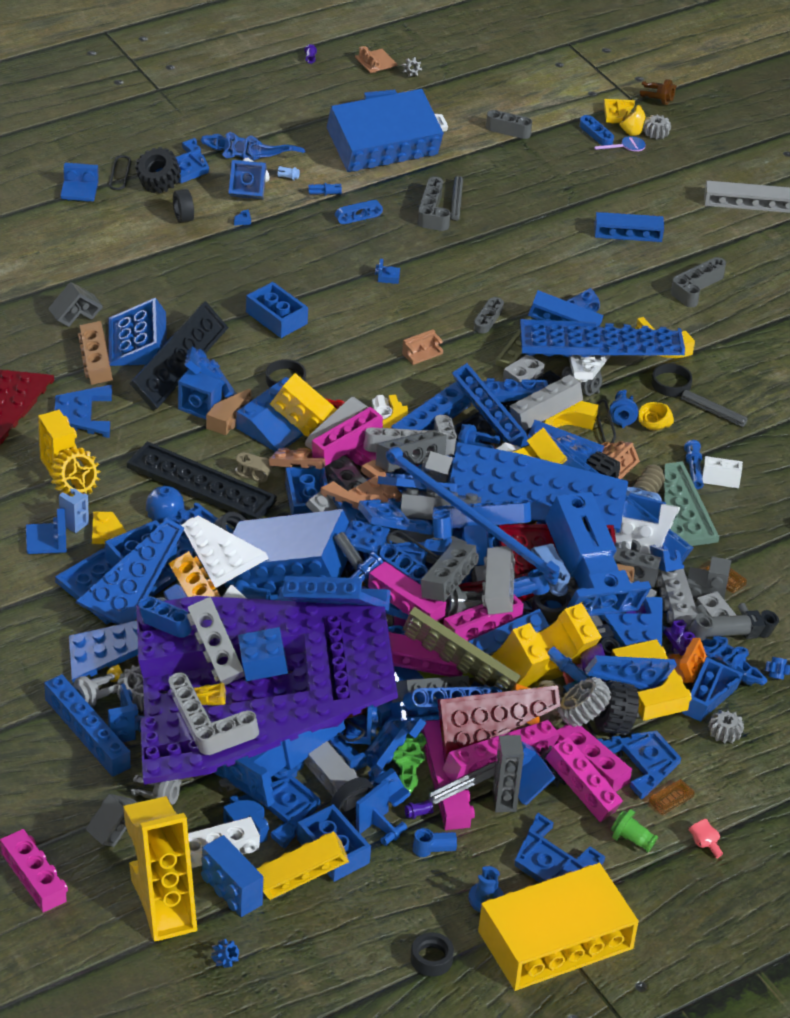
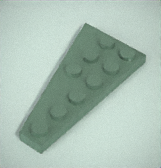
(693, 520)

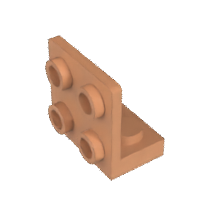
(624, 453)

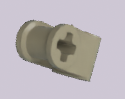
(253, 468)

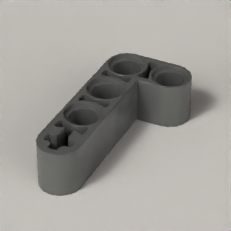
(430, 215)
(688, 284)

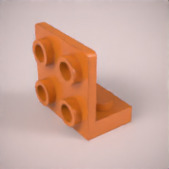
(691, 662)

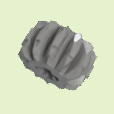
(656, 127)
(726, 726)

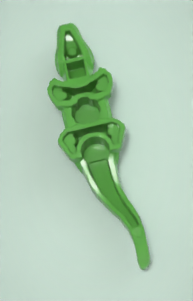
(408, 758)

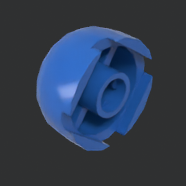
(164, 502)

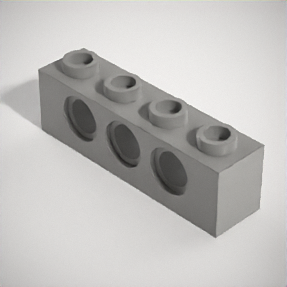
(204, 611)

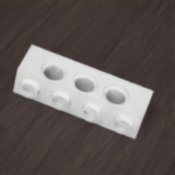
(240, 833)

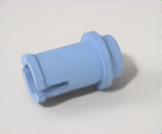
(288, 172)

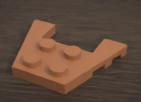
(301, 456)
(366, 491)

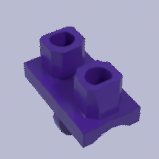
(679, 637)

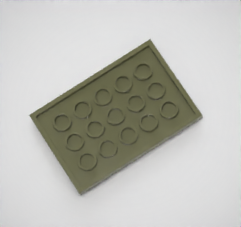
(459, 651)

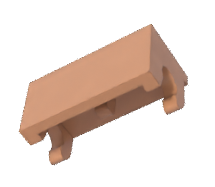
(422, 347)

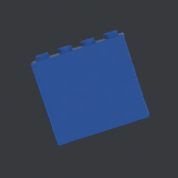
(334, 591)

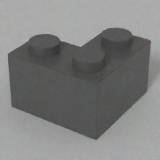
(74, 302)
(709, 581)
(109, 821)

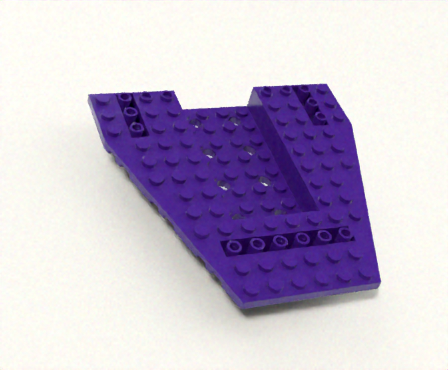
(337, 664)

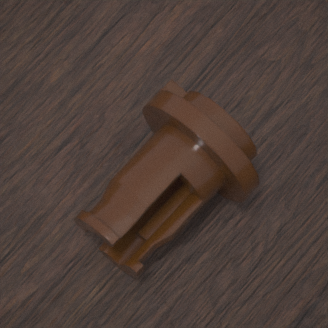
(664, 91)

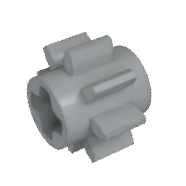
(407, 67)

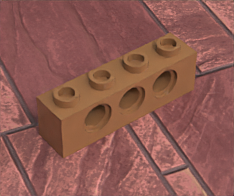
(94, 353)

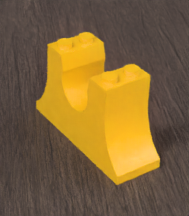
(528, 651)
(162, 867)

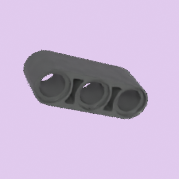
(509, 124)

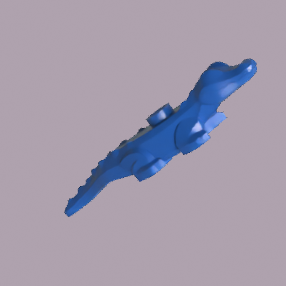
(245, 147)
(735, 658)

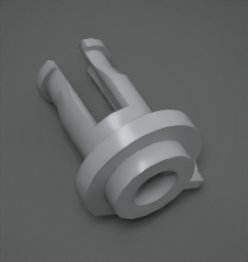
(89, 688)
(161, 789)

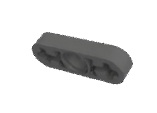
(488, 320)

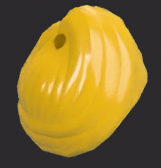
(634, 122)
(655, 416)

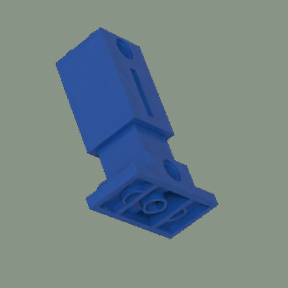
(588, 556)
(255, 773)

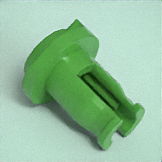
(631, 829)

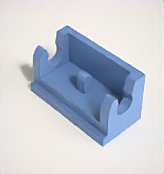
(75, 510)

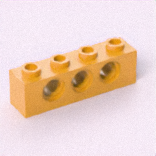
(191, 577)

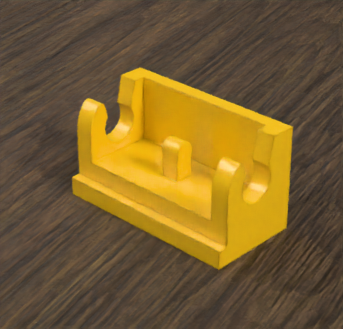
(546, 447)

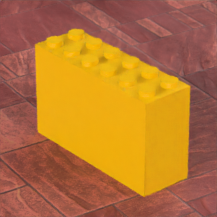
(557, 926)

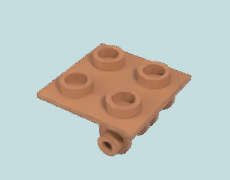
(375, 60)

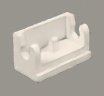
(722, 472)

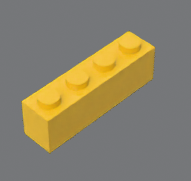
(302, 865)

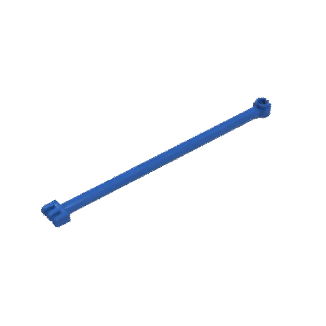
(550, 569)

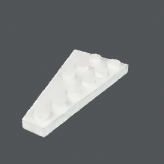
(586, 367)
(220, 551)

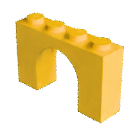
(580, 414)
(663, 700)

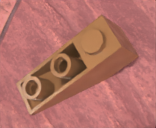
(224, 413)

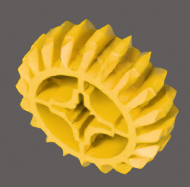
(81, 482)

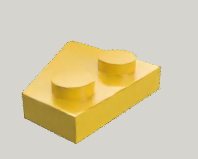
(617, 110)
(105, 527)
(212, 694)

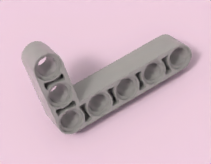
(442, 424)
(210, 736)

